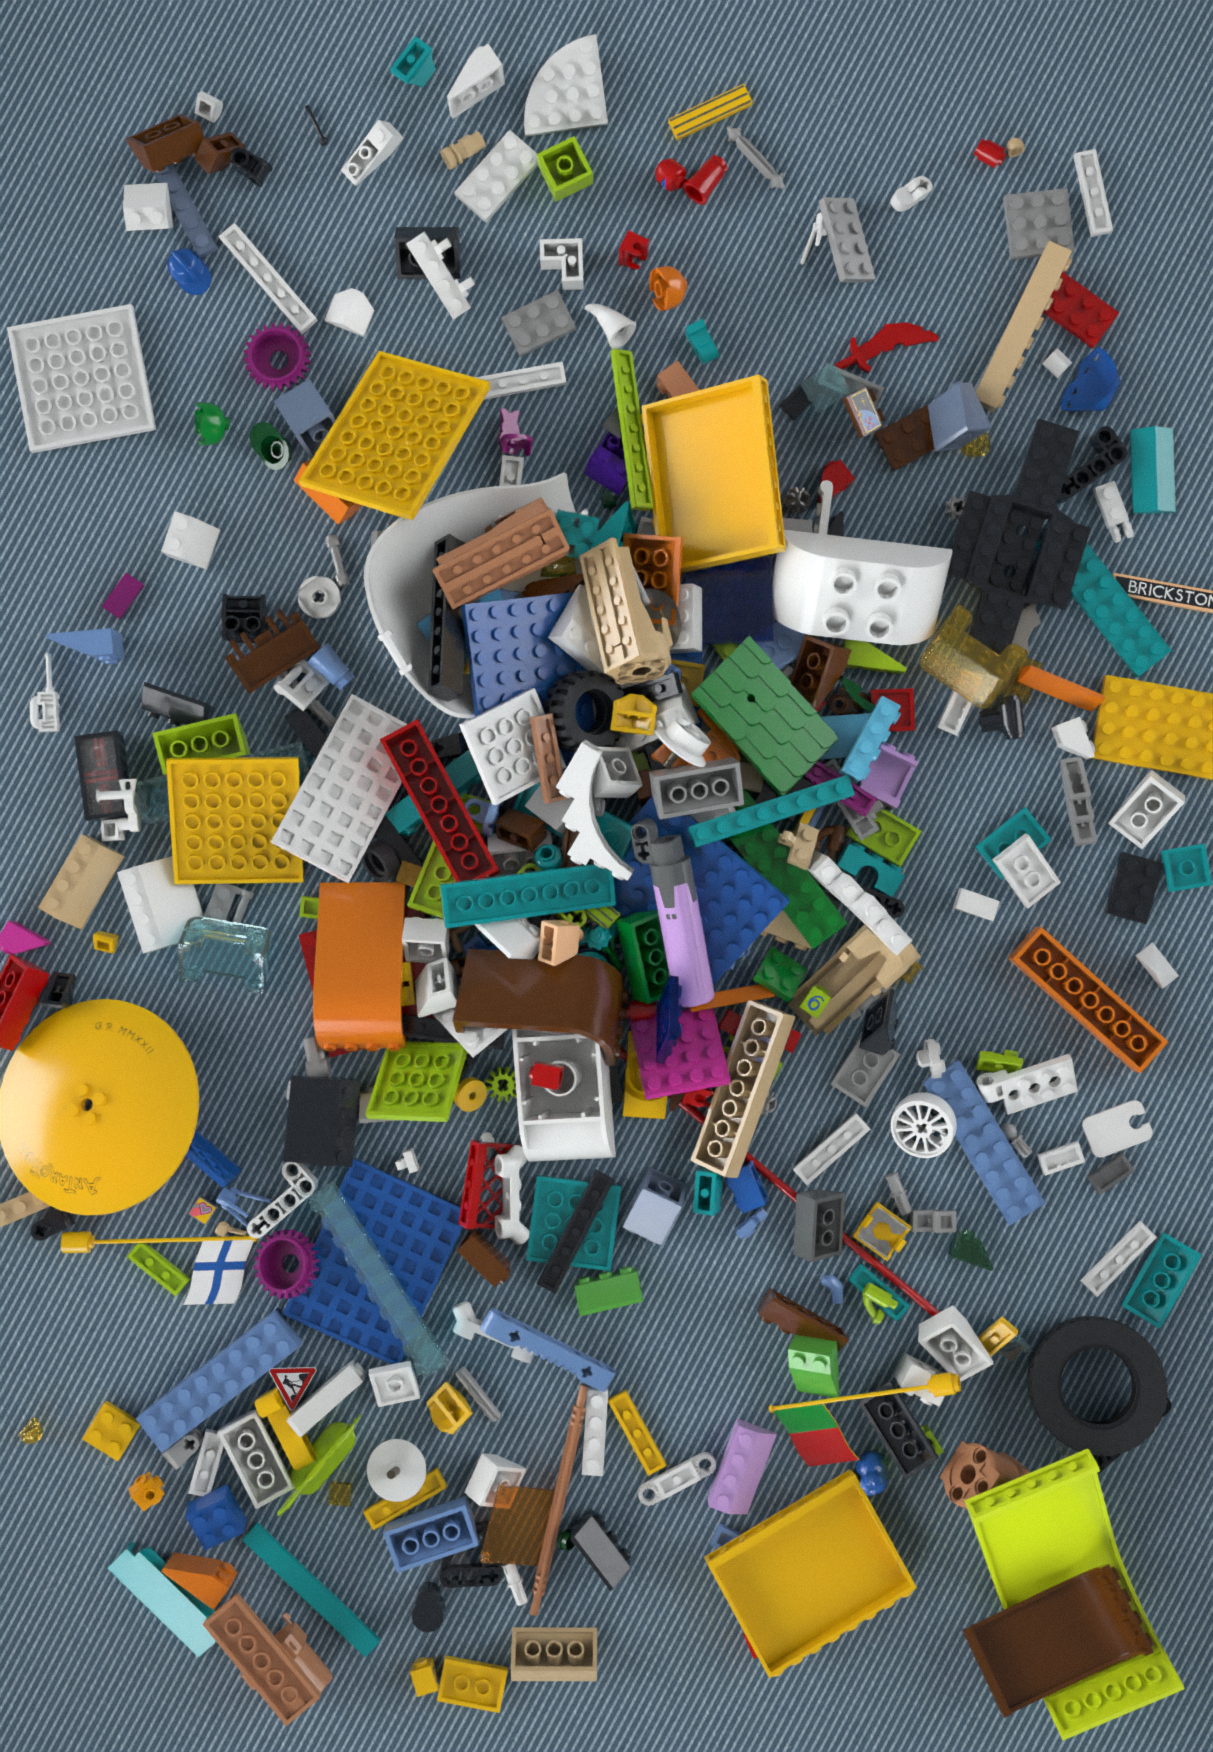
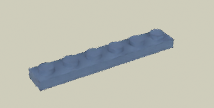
(187, 212)

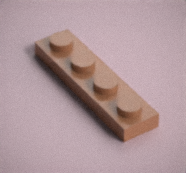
(547, 756)

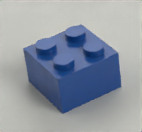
(215, 1517)

